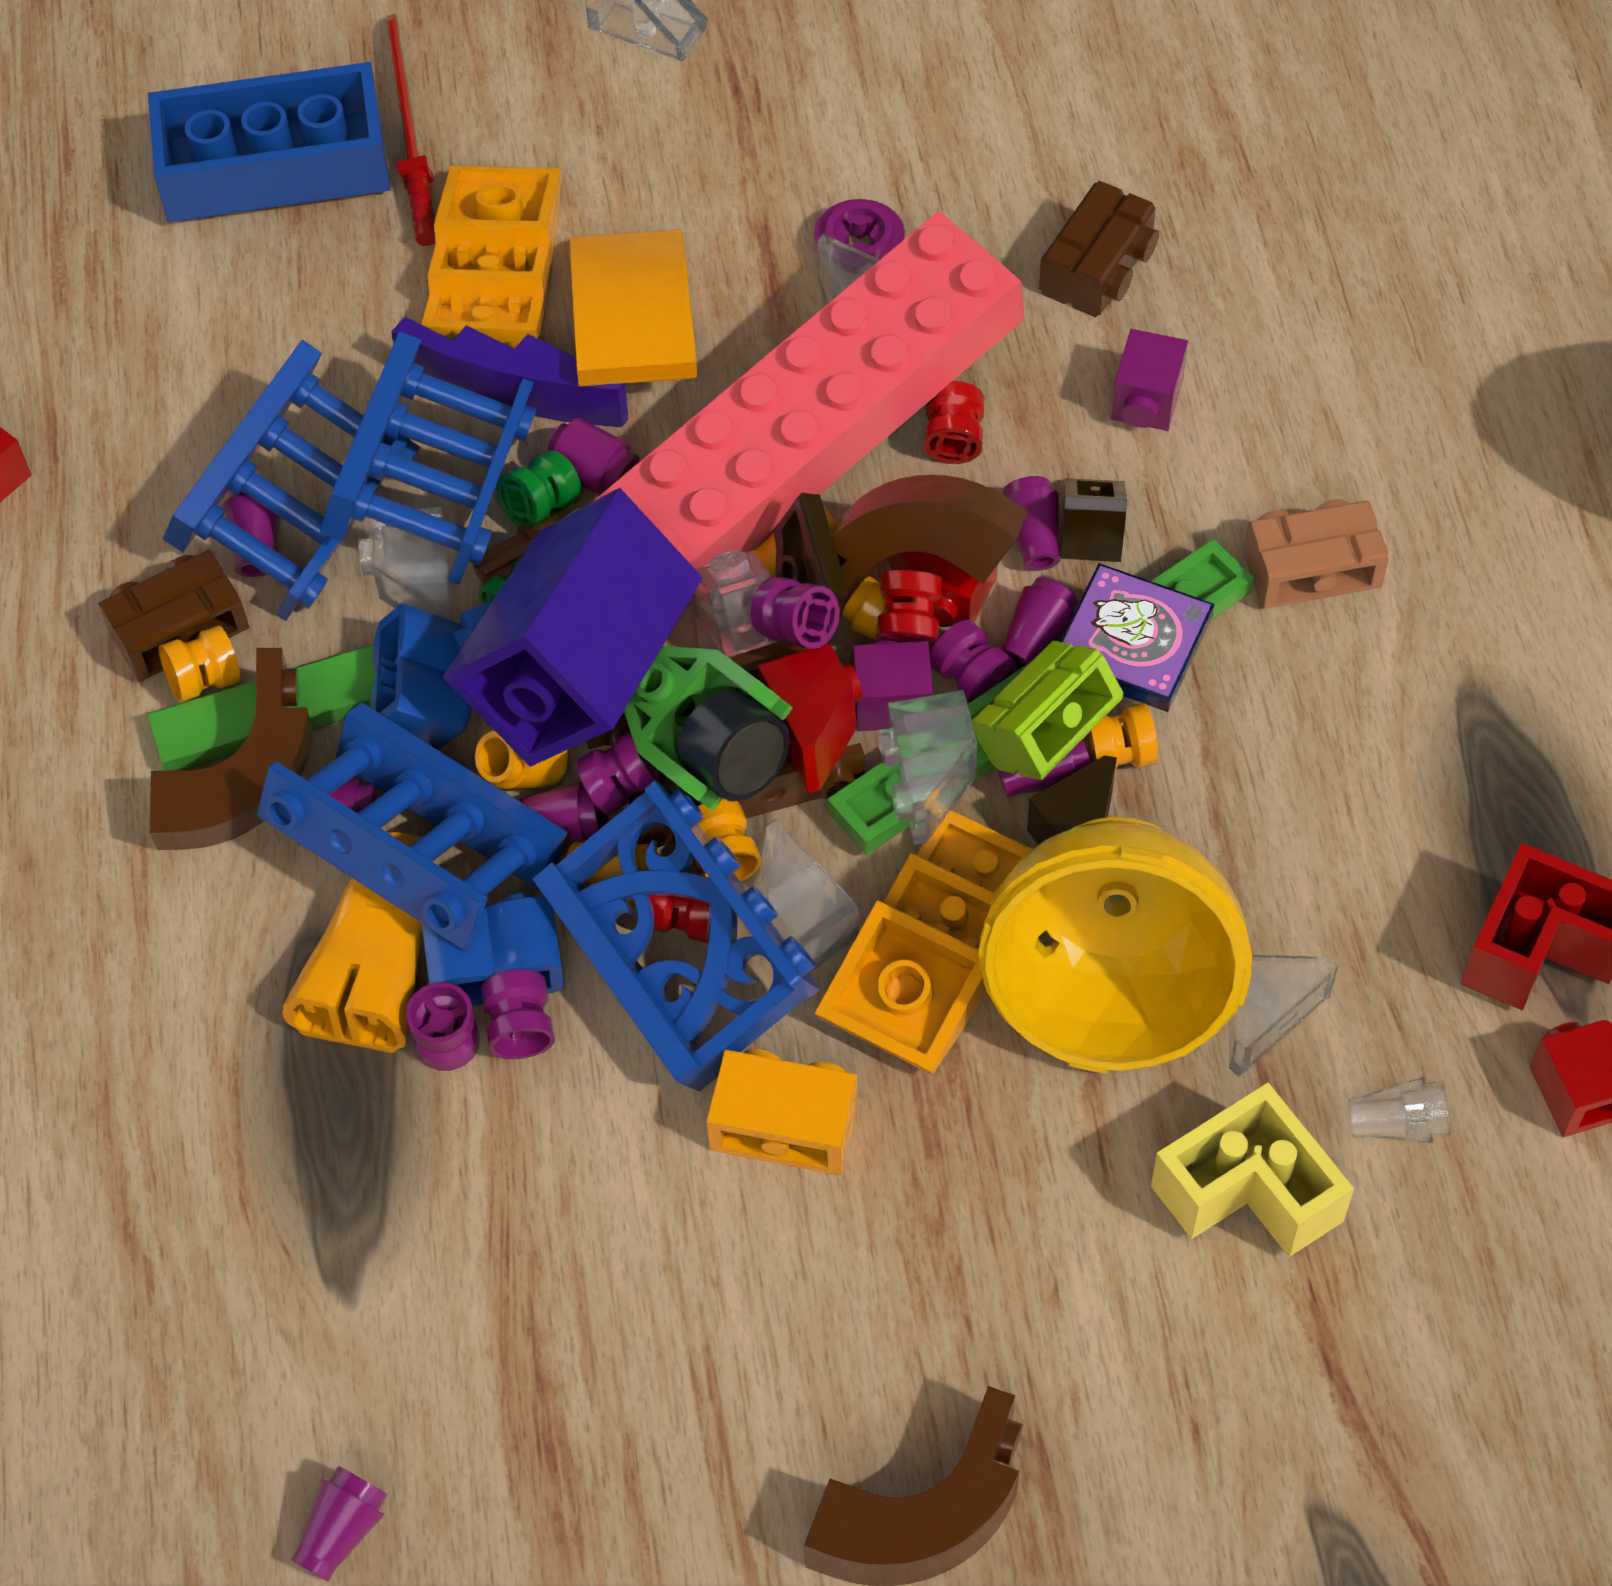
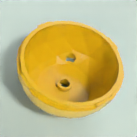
(1125, 975)

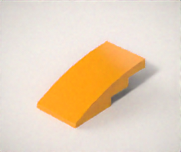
(493, 251)
(632, 308)
(916, 959)

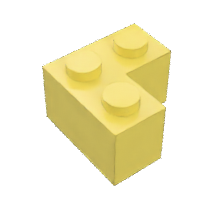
(1256, 1158)

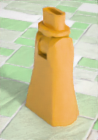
(360, 973)

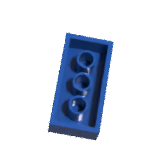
(268, 142)

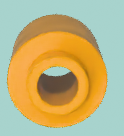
(507, 770)

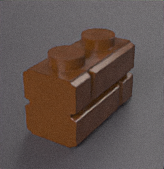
(1098, 249)
(171, 606)

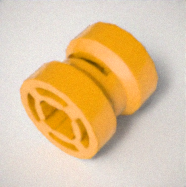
(199, 664)
(1125, 736)
(729, 825)

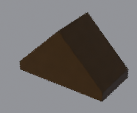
(1093, 519)
(1072, 800)

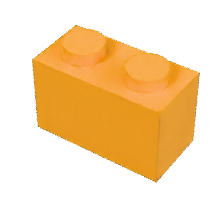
(783, 1111)

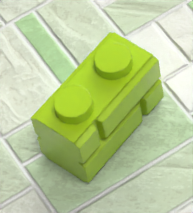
(1047, 709)

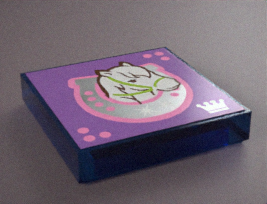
(1141, 631)

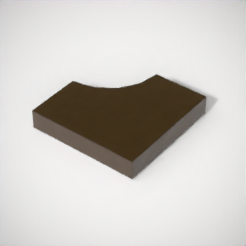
(807, 547)

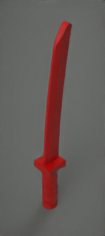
(415, 168)

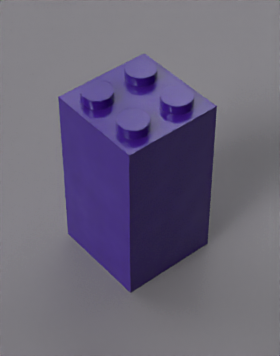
(574, 628)

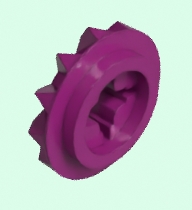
(861, 219)

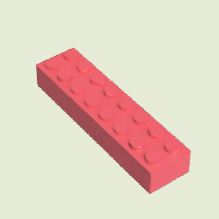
(827, 393)

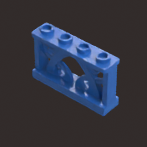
(592, 916)

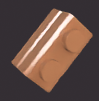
(1315, 553)

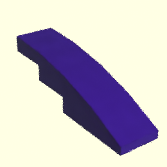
(497, 371)

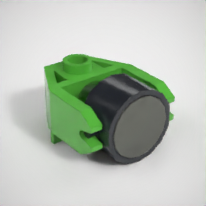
(726, 738)

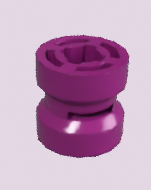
(794, 612)
(969, 660)
(616, 774)
(445, 1012)
(518, 1019)

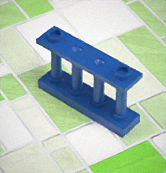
(373, 458)
(236, 473)
(435, 788)

